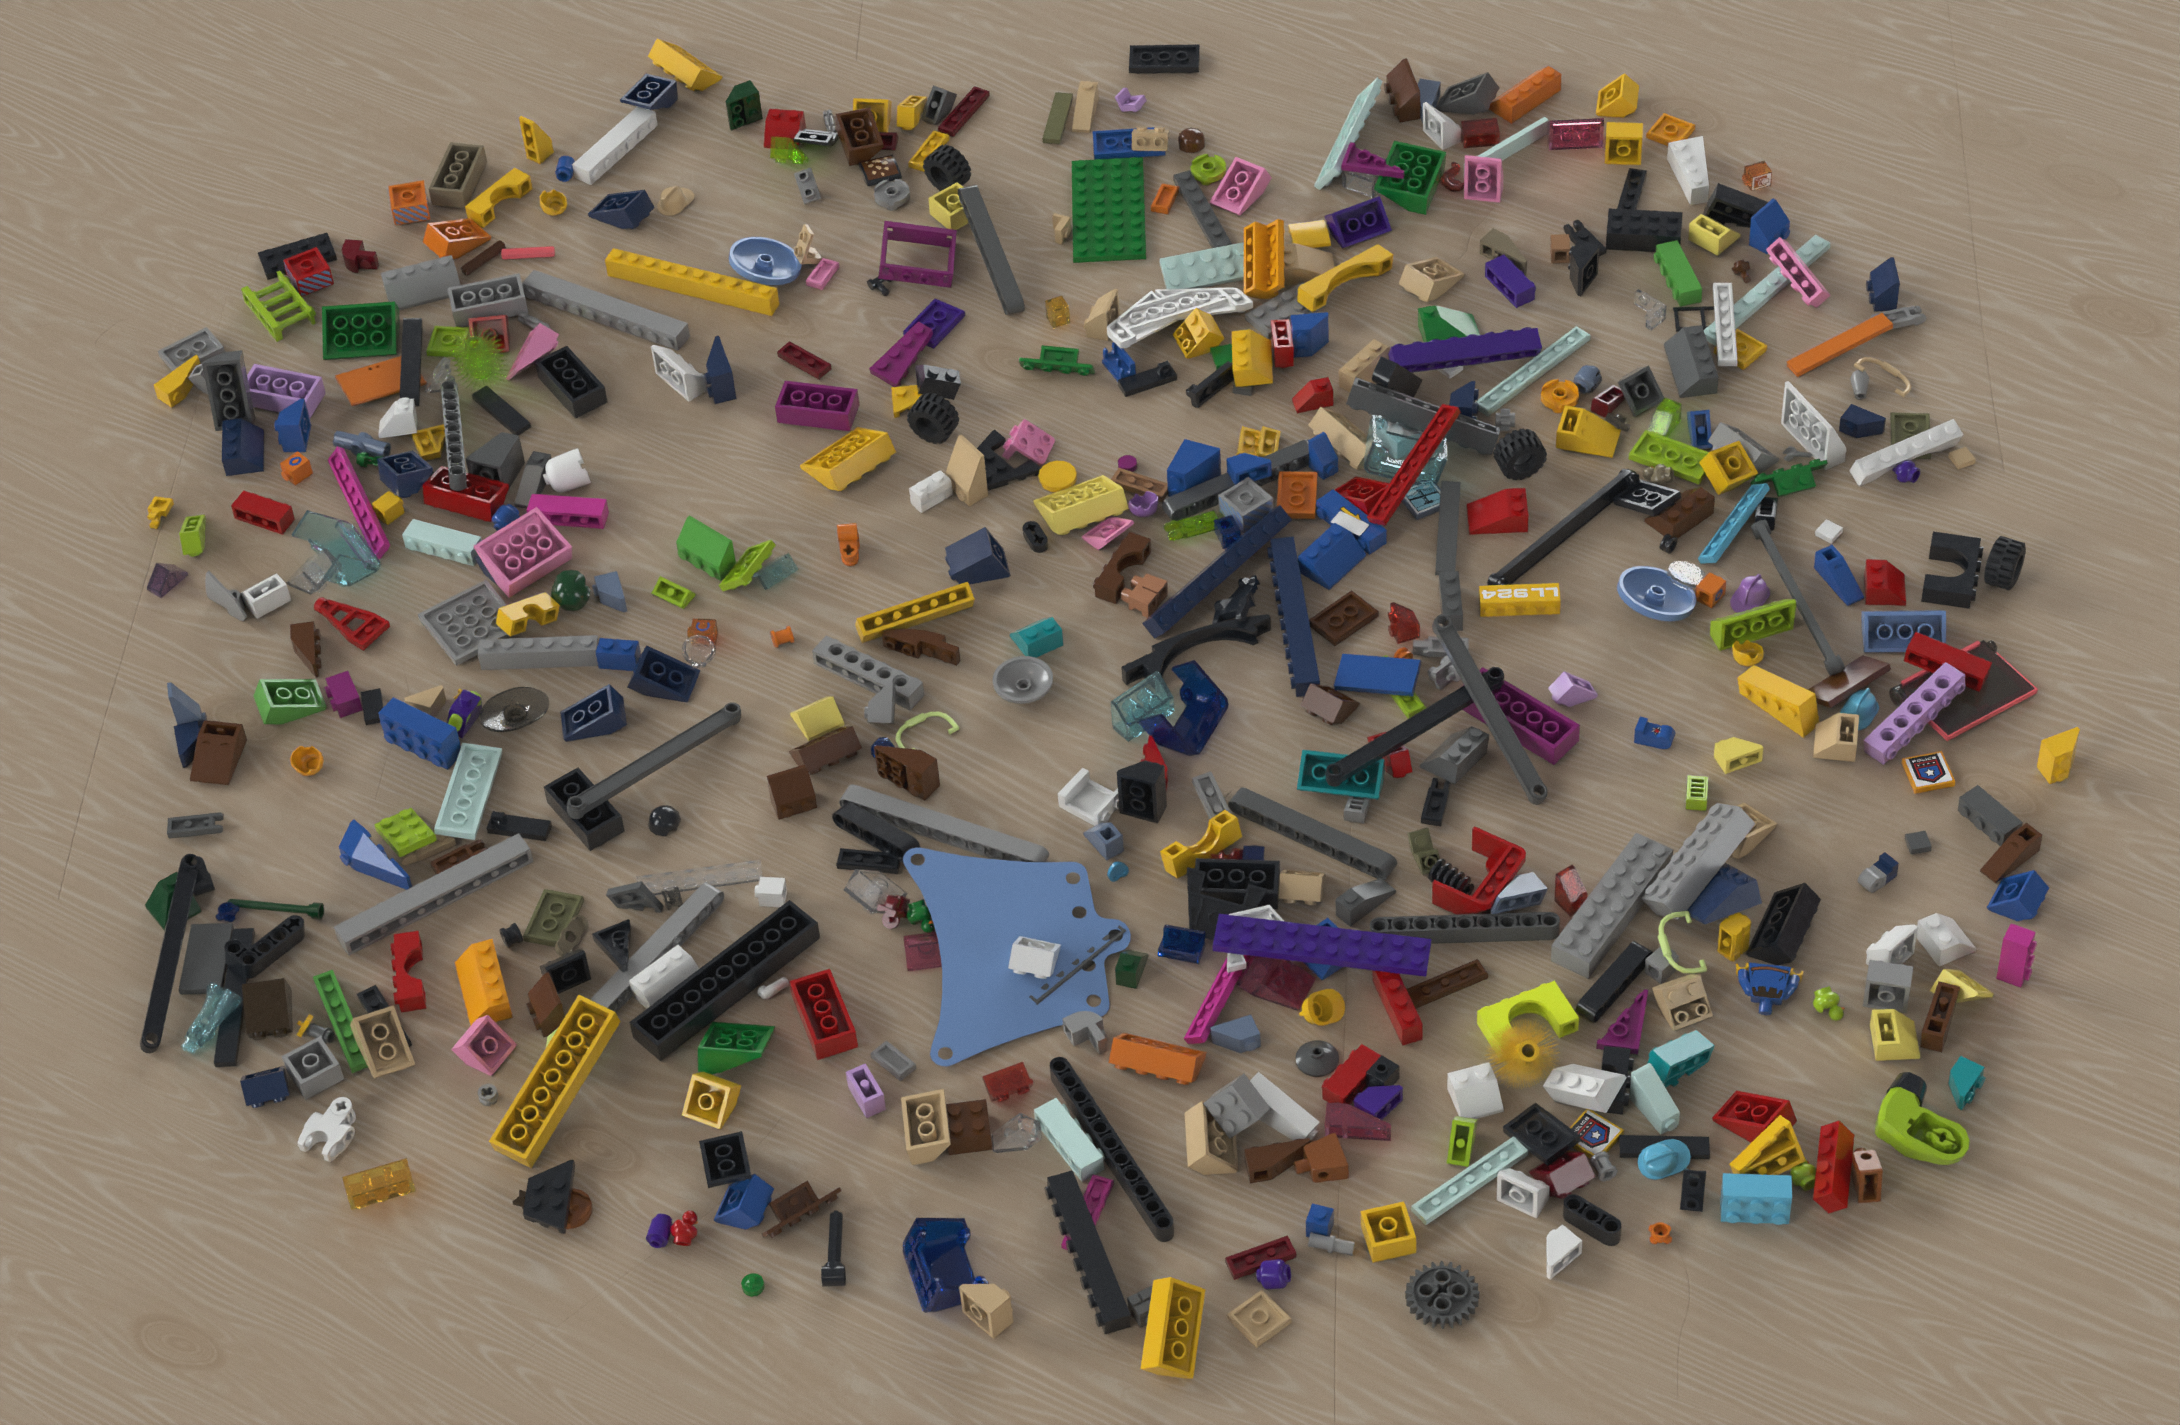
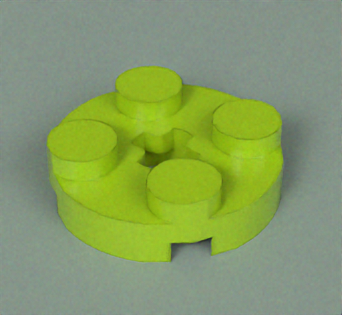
(1215, 172)

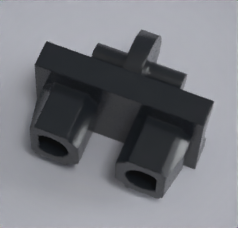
(1693, 1190)

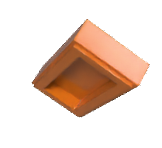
(1164, 199)

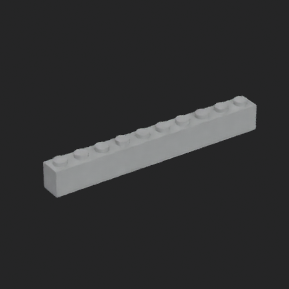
(606, 310)
(433, 894)

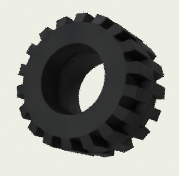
(946, 167)
(933, 418)
(1520, 454)
(2004, 563)

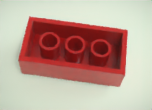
(823, 1014)

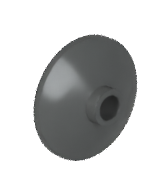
(1319, 1064)

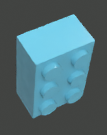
(1756, 1198)

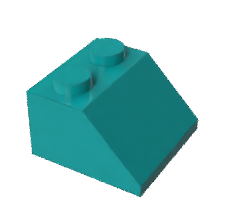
(1038, 637)

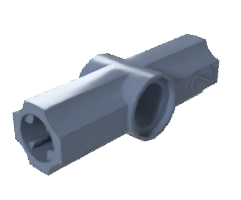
(361, 443)

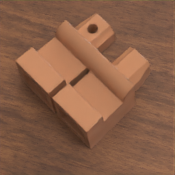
(1146, 594)

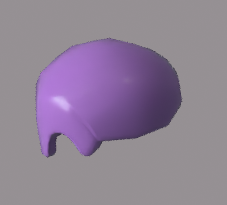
(1143, 505)

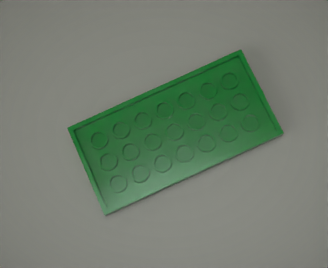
(1108, 210)

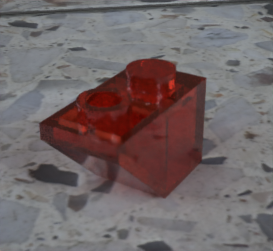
(1403, 623)

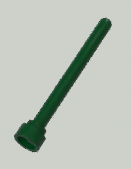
(314, 910)

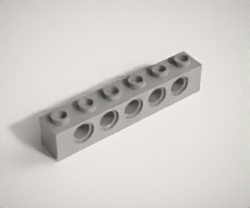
(867, 671)

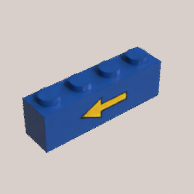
(1332, 503)

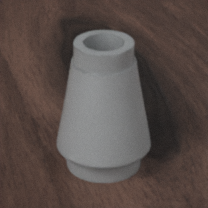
(1859, 383)

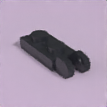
(1584, 235)
(1435, 803)

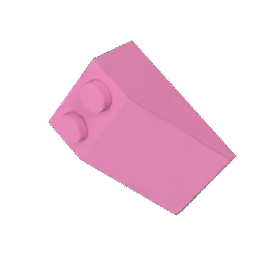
(1483, 178)
(1240, 186)
(536, 346)

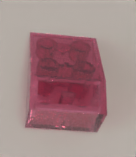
(1276, 981)

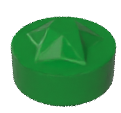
(752, 1284)

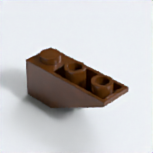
(306, 646)
(2013, 852)
(1271, 1160)

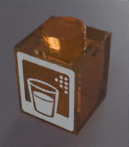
(1757, 175)

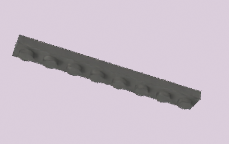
(1201, 209)

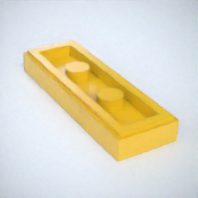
(931, 143)

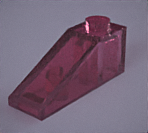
(1354, 1123)

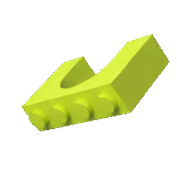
(1543, 1000)

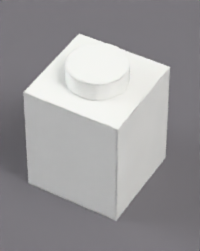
(771, 891)

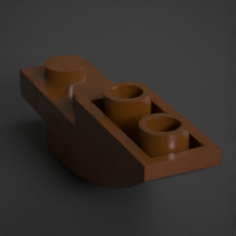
(917, 642)

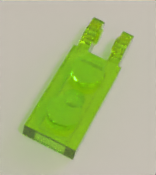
(1191, 526)

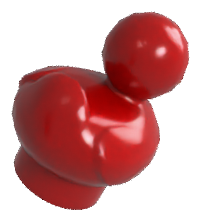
(683, 1230)

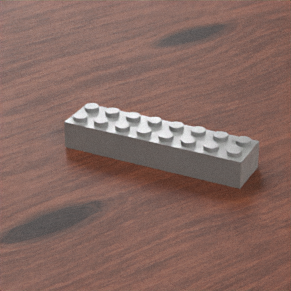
(1610, 906)

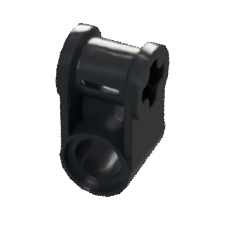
(203, 881)

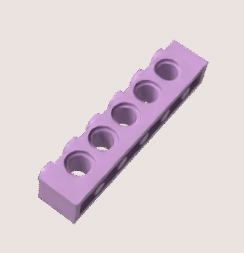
(1925, 702)

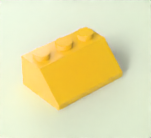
(1251, 358)

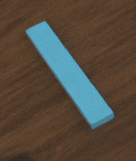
(1733, 523)

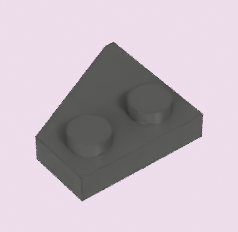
(635, 897)

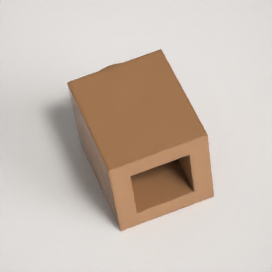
(1560, 248)

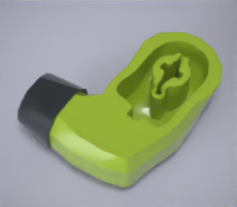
(1915, 1129)

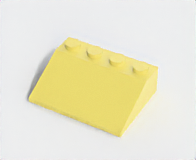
(1082, 504)

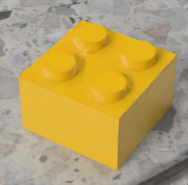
(1623, 143)
(1388, 1231)

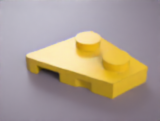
(904, 398)
(429, 442)

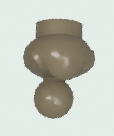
(1659, 475)

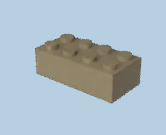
(457, 175)

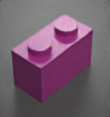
(343, 694)

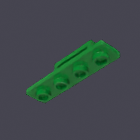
(1057, 359)
(1792, 480)

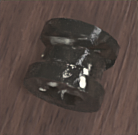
(674, 898)

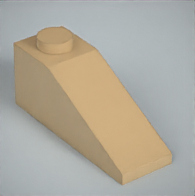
(1085, 106)

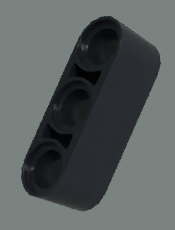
(1581, 1214)

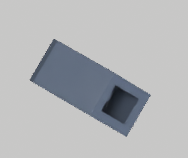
(1105, 839)

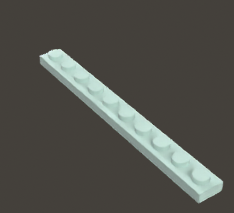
(1770, 286)

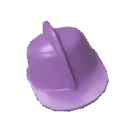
(1750, 594)

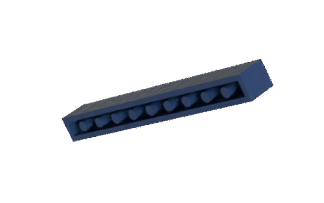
(1216, 571)
(1294, 614)

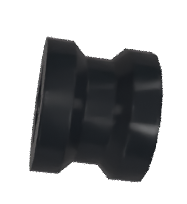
(511, 935)

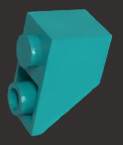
(1964, 1080)

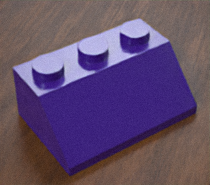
(1358, 222)

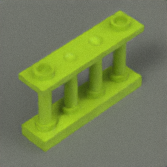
(267, 317)

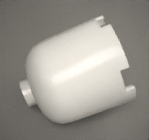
(565, 472)

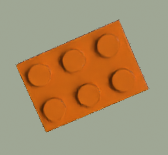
(1298, 494)

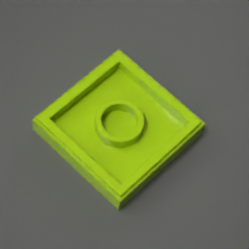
(441, 338)

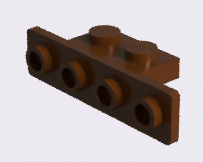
(796, 1203)

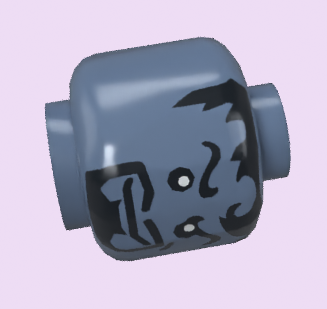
(1587, 379)

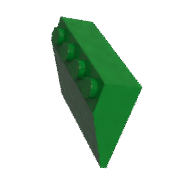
(1421, 176)
(360, 330)

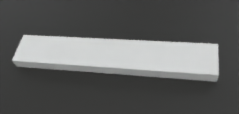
(1725, 324)

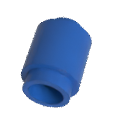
(564, 168)

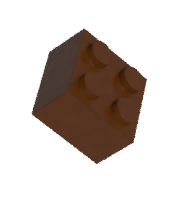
(968, 1127)

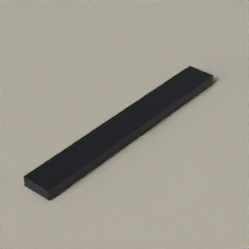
(230, 1029)

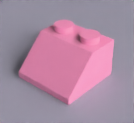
(484, 1046)

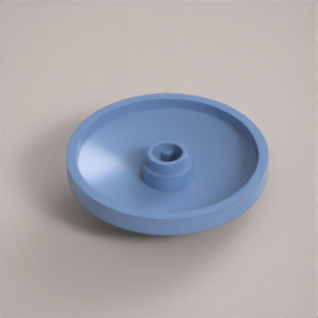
(764, 261)
(1654, 595)

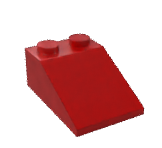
(1362, 492)
(1499, 513)
(1752, 1113)

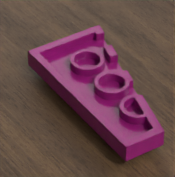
(899, 358)

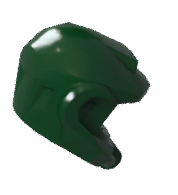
(570, 590)

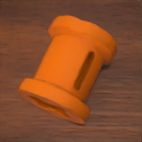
(782, 636)

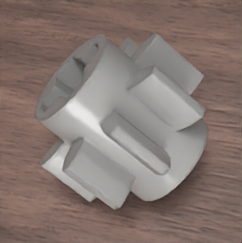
(1505, 420)

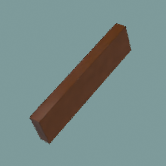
(1447, 983)

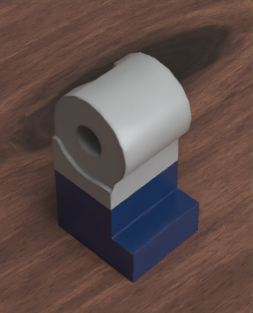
(1879, 873)

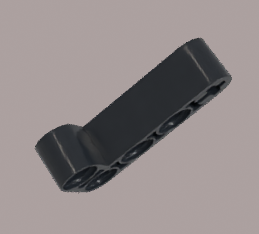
(256, 958)

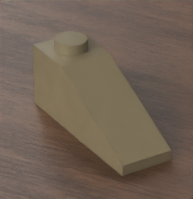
(1497, 244)

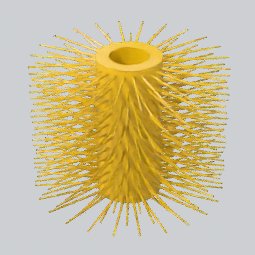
(1522, 1054)

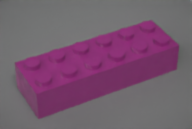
(1534, 723)

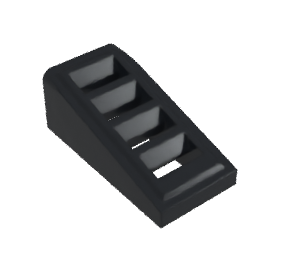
(1767, 511)

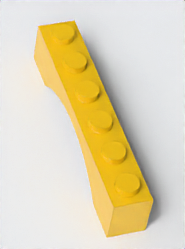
(1371, 262)

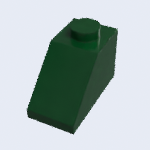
(1130, 968)

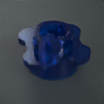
(227, 912)

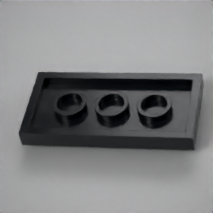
(1164, 58)
(273, 258)

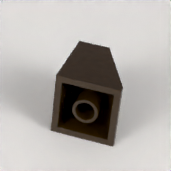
(268, 1008)

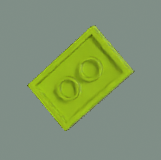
(747, 565)
(405, 832)

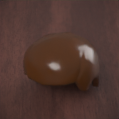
(1191, 140)

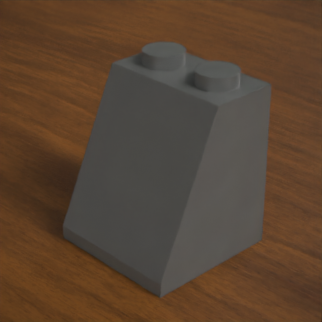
(498, 459)

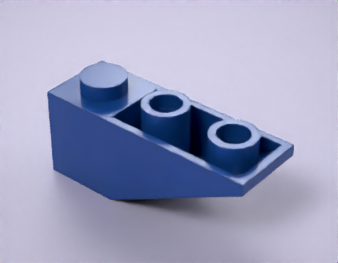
(1837, 574)

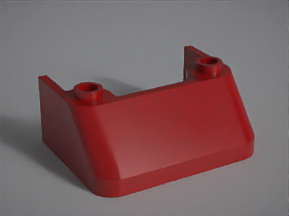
(1502, 864)

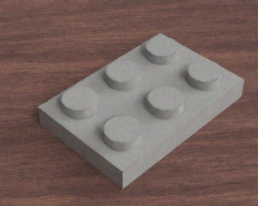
(200, 343)

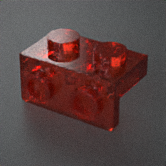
(1007, 1082)

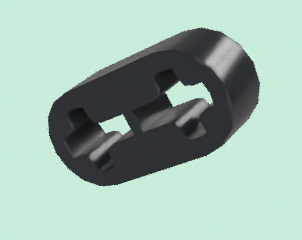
(1031, 538)

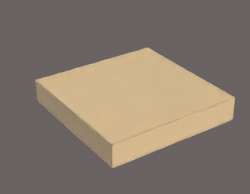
(1259, 1318)

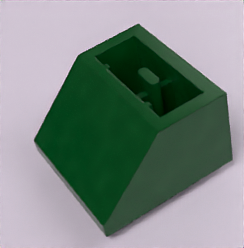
(743, 105)

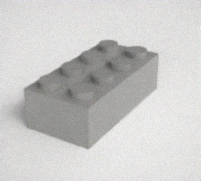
(487, 298)

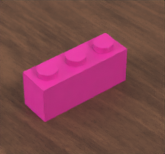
(2016, 955)

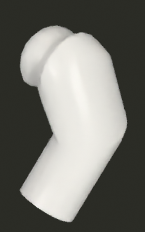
(772, 989)

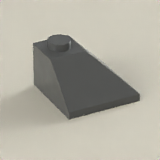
(1640, 390)

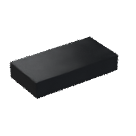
(372, 704)

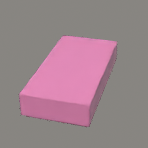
(822, 273)

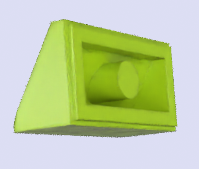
(673, 592)

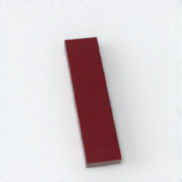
(963, 111)

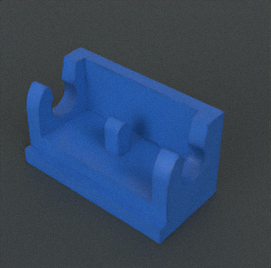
(1118, 362)

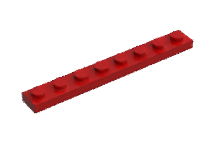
(1413, 465)

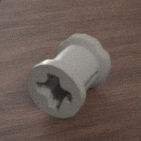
(1603, 1166)

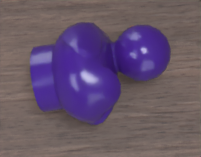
(1907, 471)

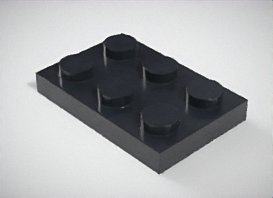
(1647, 497)
(1542, 1133)

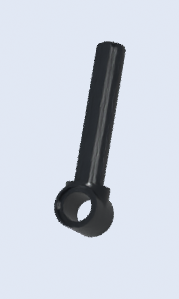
(833, 1271)

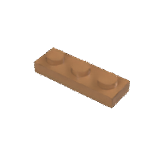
(1140, 484)

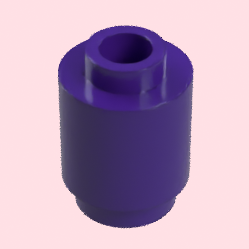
(659, 1231)

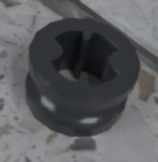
(1668, 543)

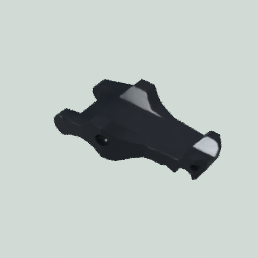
(1238, 603)

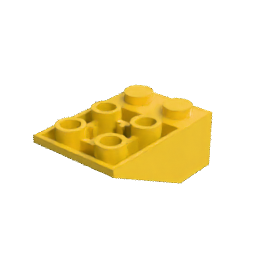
(1586, 433)

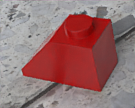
(1314, 395)

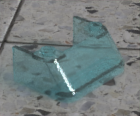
(352, 554)

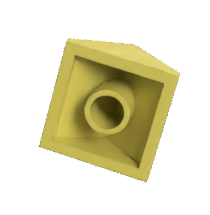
(818, 718)

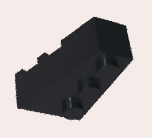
(1732, 206)

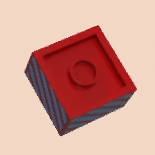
(308, 272)

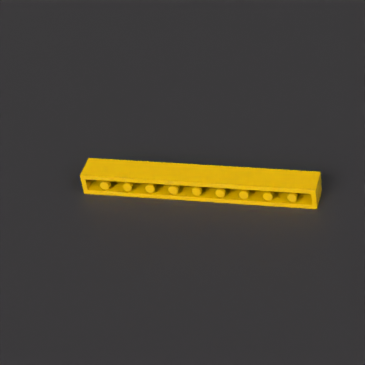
(692, 282)

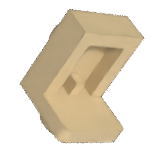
(1062, 227)

